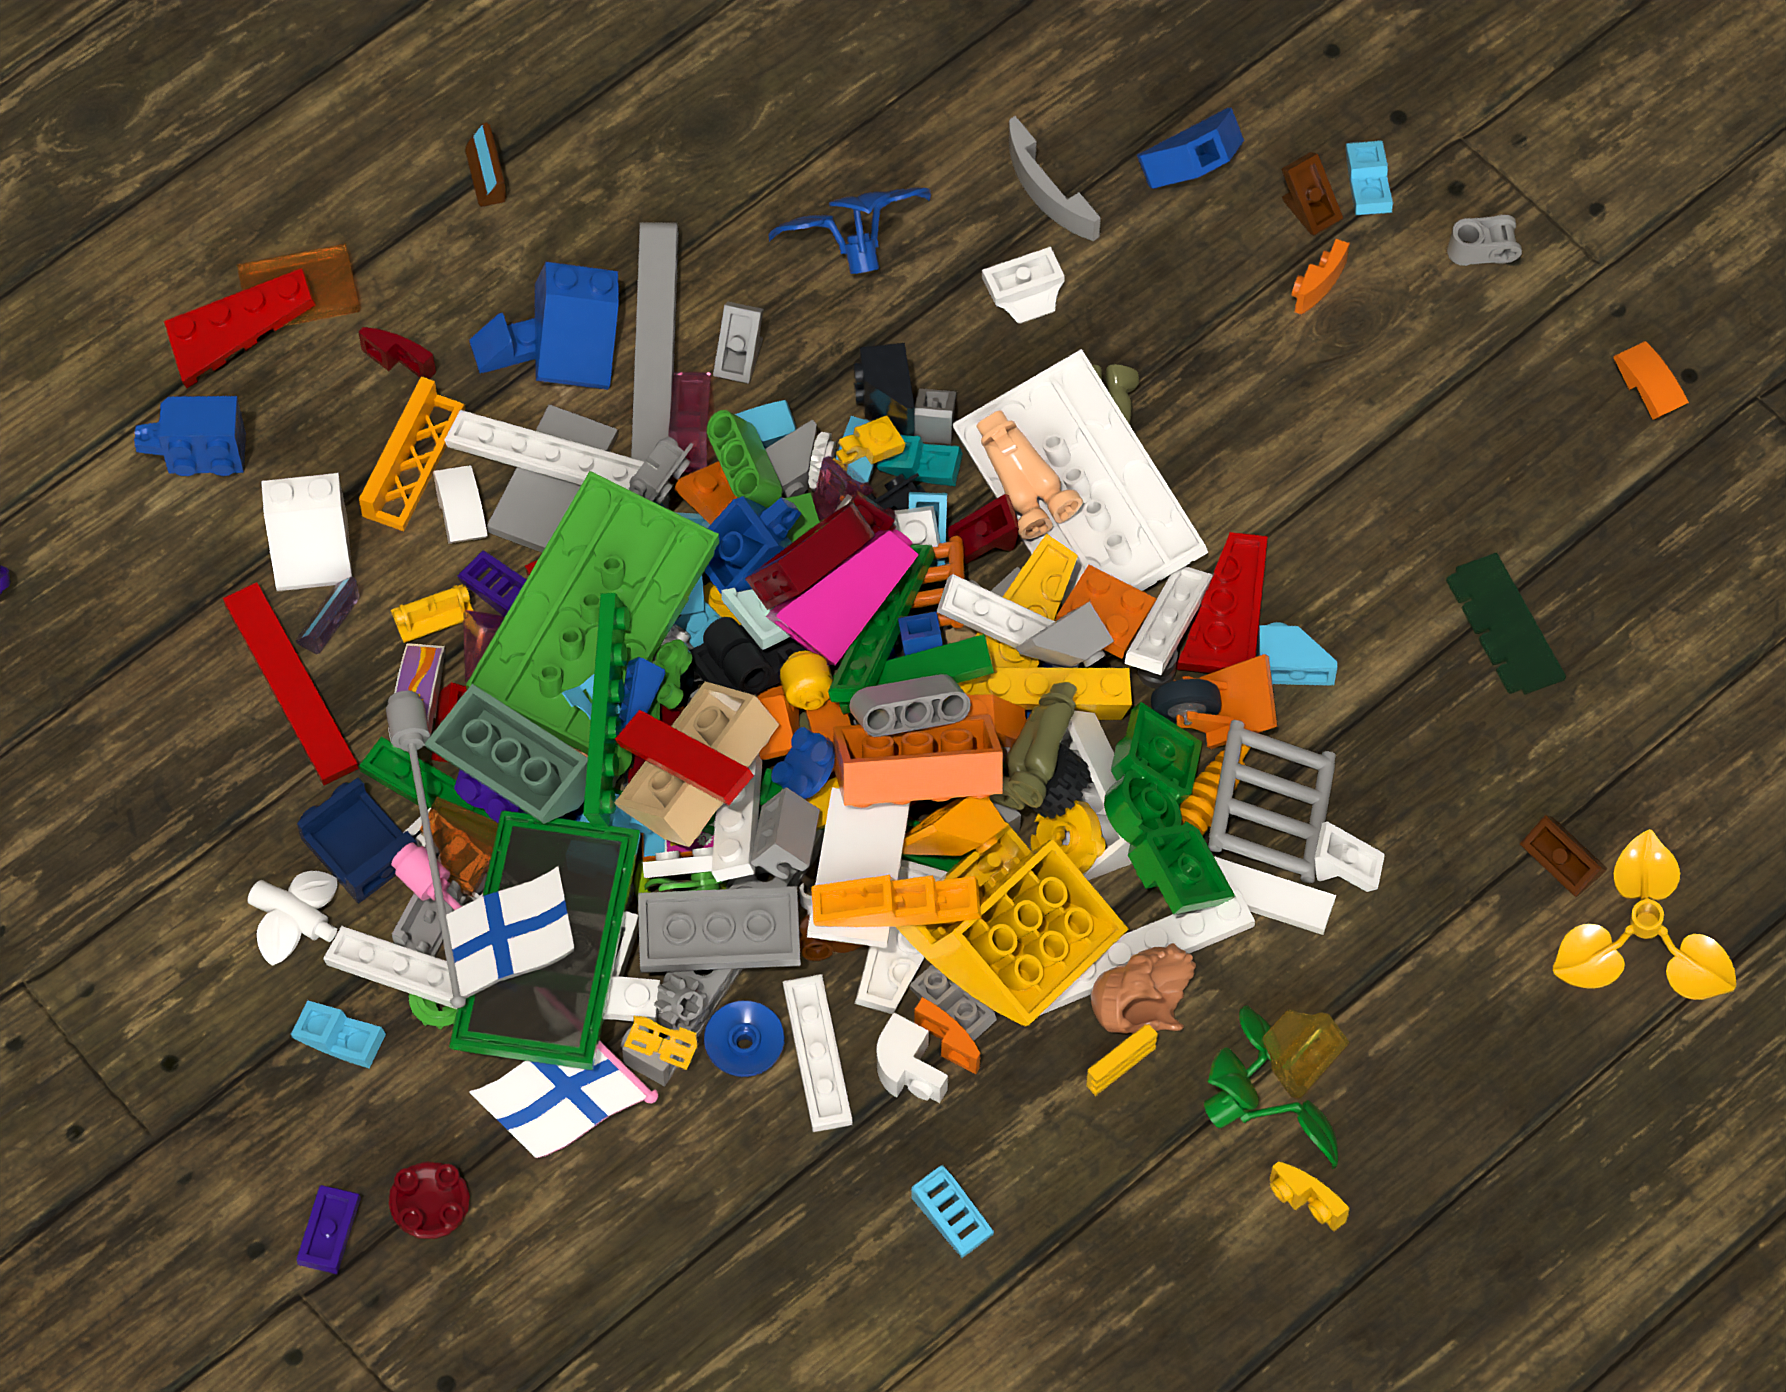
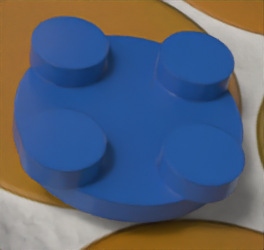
(806, 763)

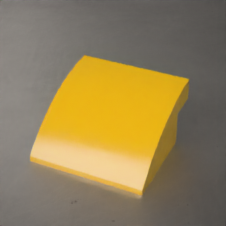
(1034, 932)

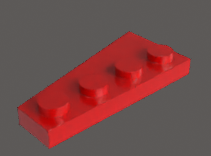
(219, 329)
(1230, 609)

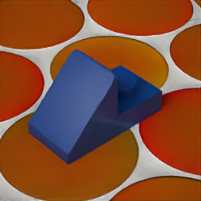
(503, 344)

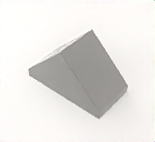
(934, 415)

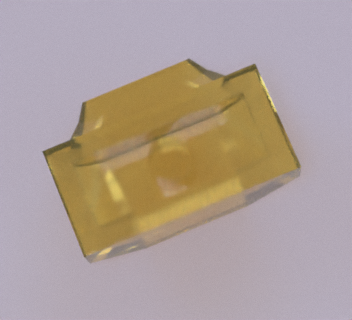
(1303, 1048)

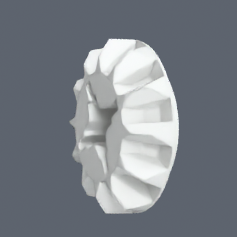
(822, 448)

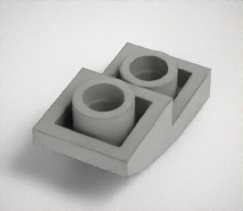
(960, 1005)

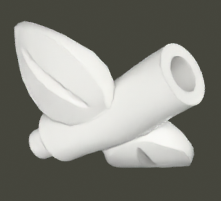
(292, 913)

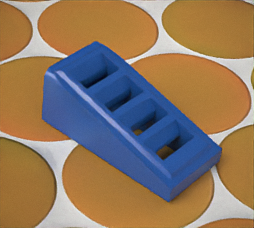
(640, 688)

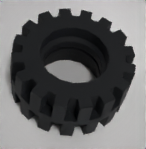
(1065, 784)

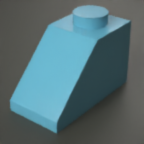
(1295, 656)

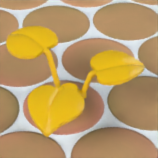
(1645, 871)

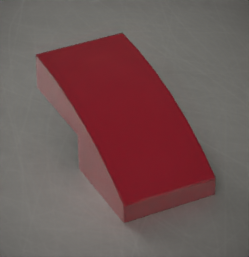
(391, 348)

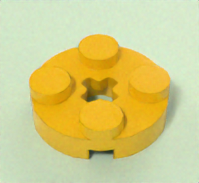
(1085, 834)

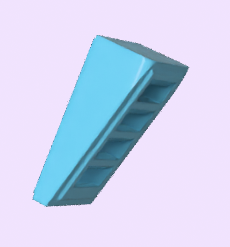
(920, 1195)

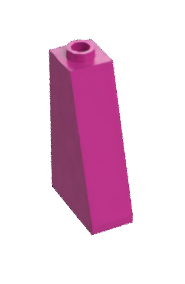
(843, 601)

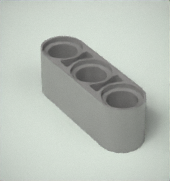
(893, 699)

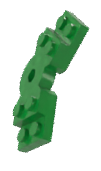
(1153, 777)

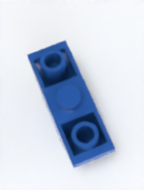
(1192, 150)

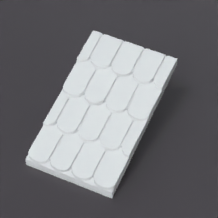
(1128, 512)

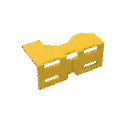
(667, 1047)

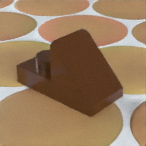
(1311, 194)

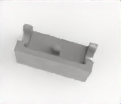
(785, 833)
(420, 923)

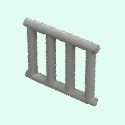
(1227, 805)

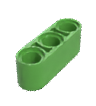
(743, 458)

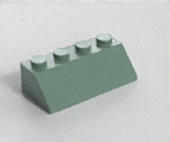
(511, 756)

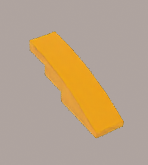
(895, 903)

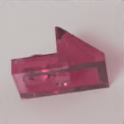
(833, 485)

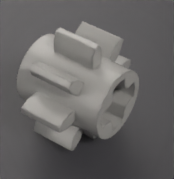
(680, 1000)

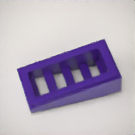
(492, 596)

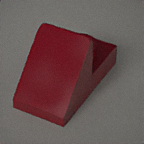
(987, 528)

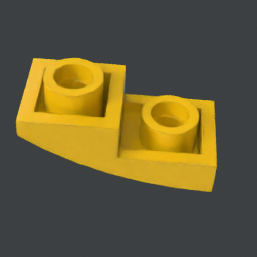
(1299, 1187)

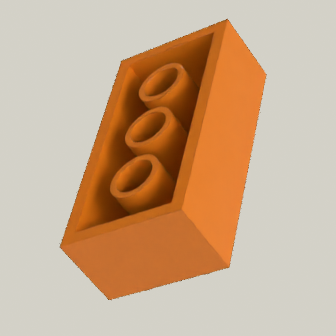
(919, 763)

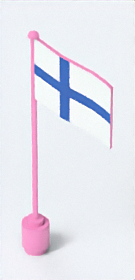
(538, 1101)

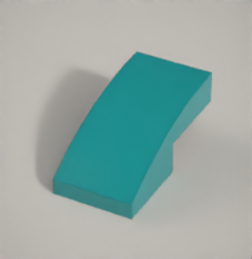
(932, 462)

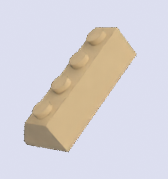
(719, 718)

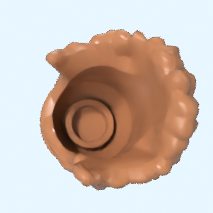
(1143, 991)

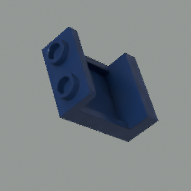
(353, 839)

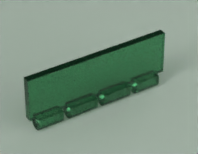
(1511, 627)

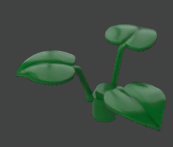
(1240, 1095)

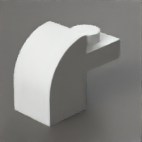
(899, 1061)

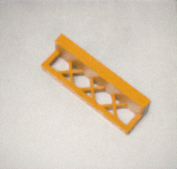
(397, 451)

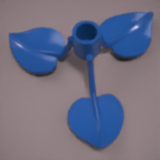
(860, 247)

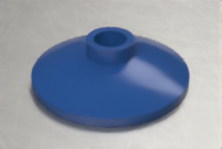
(739, 1022)

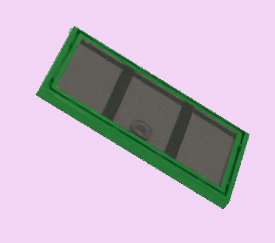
(558, 1009)

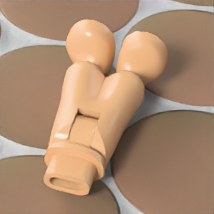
(1026, 477)

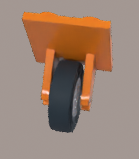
(1216, 699)

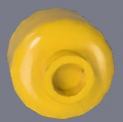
(806, 680)

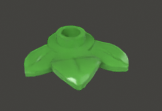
(698, 881)

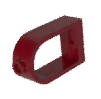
(812, 555)

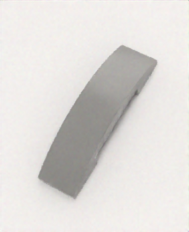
(1071, 213)

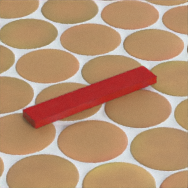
(290, 684)

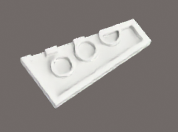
(892, 968)

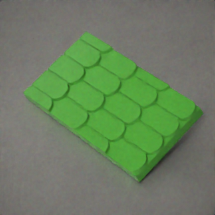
(549, 636)

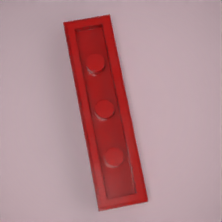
(684, 757)

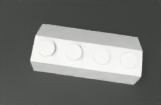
(1090, 743)

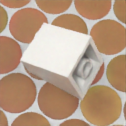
(307, 531)

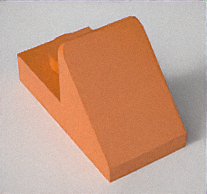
(788, 718)

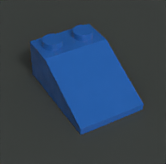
(575, 324)

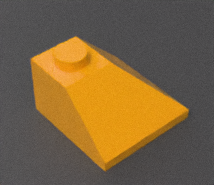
(956, 829)

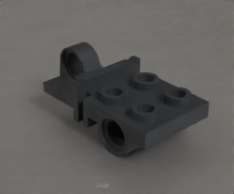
(735, 659)

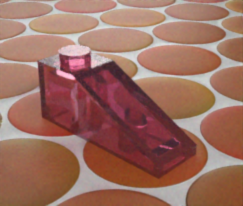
(691, 415)

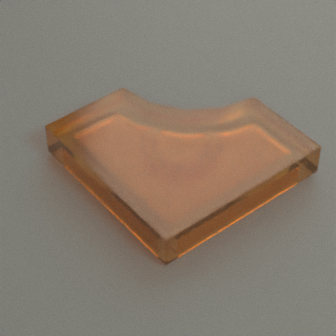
(463, 843)

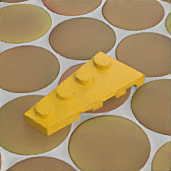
(1039, 589)

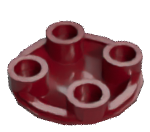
(429, 1199)

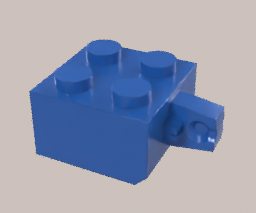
(196, 435)
(748, 540)

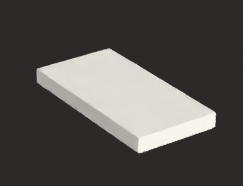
(859, 846)

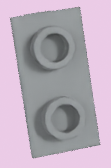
(669, 462)

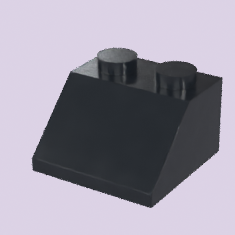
(885, 385)

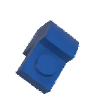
(920, 632)

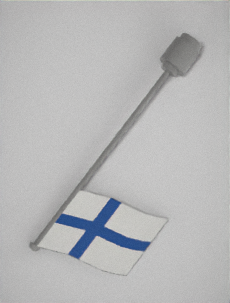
(500, 931)

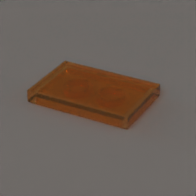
(327, 274)

